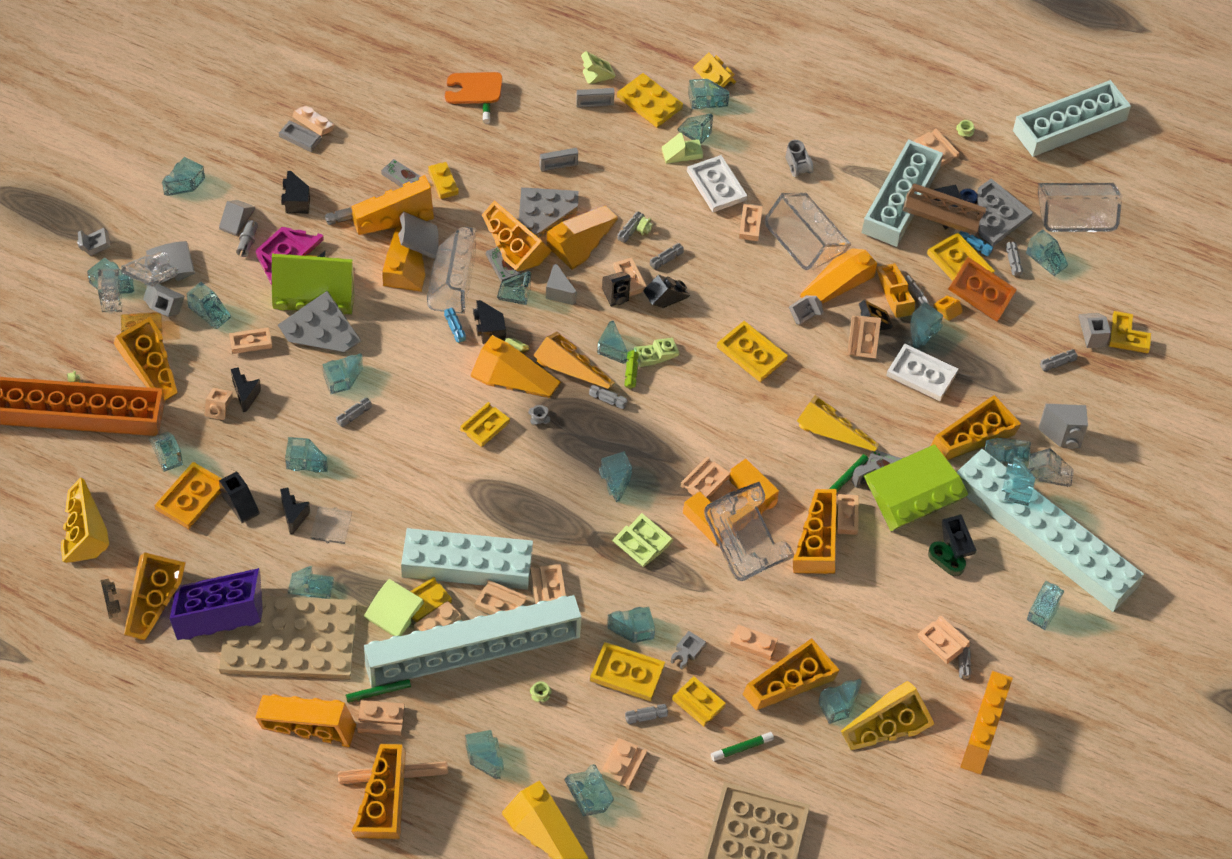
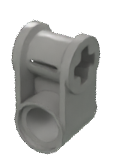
(798, 158)

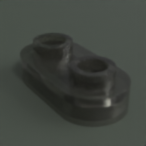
(112, 605)

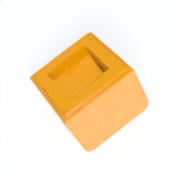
(948, 307)

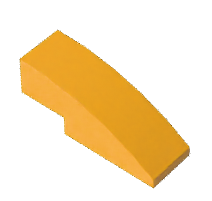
(896, 290)

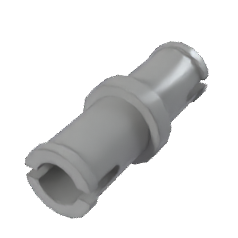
(247, 238)

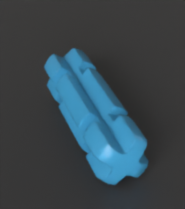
(977, 243)
(455, 325)

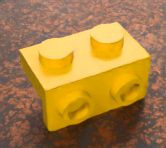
(710, 68)

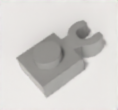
(688, 647)

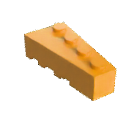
(385, 211)
(972, 430)
(818, 540)
(794, 674)
(307, 717)
(383, 798)

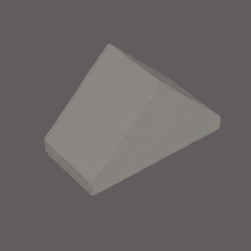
(235, 216)
(560, 288)

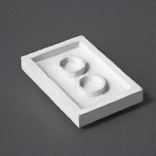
(717, 183)
(922, 372)

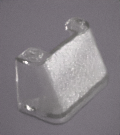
(744, 534)

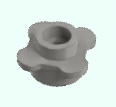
(539, 410)

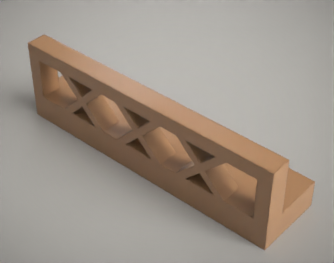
(942, 211)

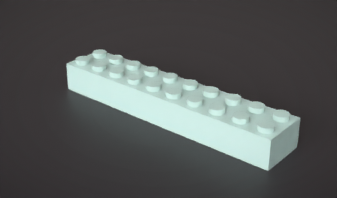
(1051, 534)
(472, 641)

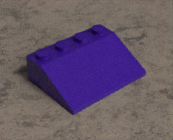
(217, 604)

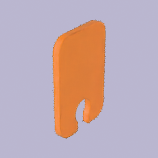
(476, 88)

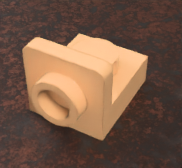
(217, 403)

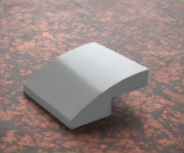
(418, 235)
(179, 257)

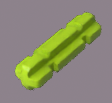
(631, 369)

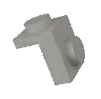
(93, 242)
(806, 308)
(858, 475)

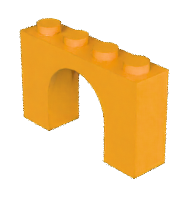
(740, 476)
(986, 722)

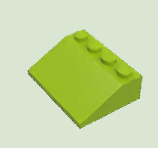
(304, 278)
(915, 487)

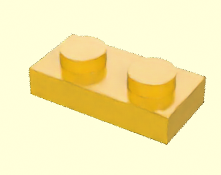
(443, 180)

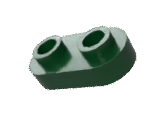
(946, 559)

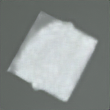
(331, 525)

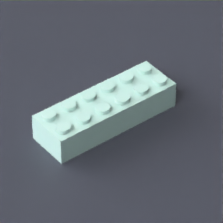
(1071, 118)
(886, 215)
(466, 558)

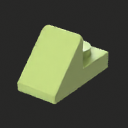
(596, 68)
(680, 150)

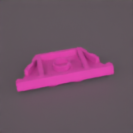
(286, 242)

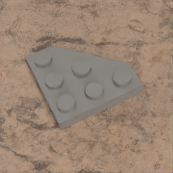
(545, 208)
(1002, 212)
(320, 326)

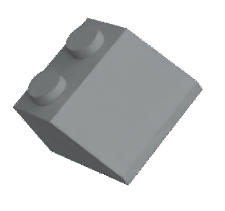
(1064, 424)

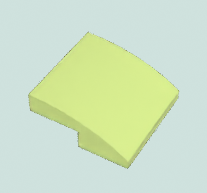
(643, 540)
(393, 608)

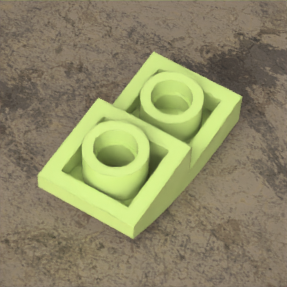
(658, 352)

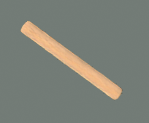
(411, 771)

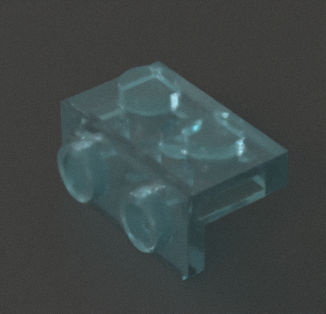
(589, 791)

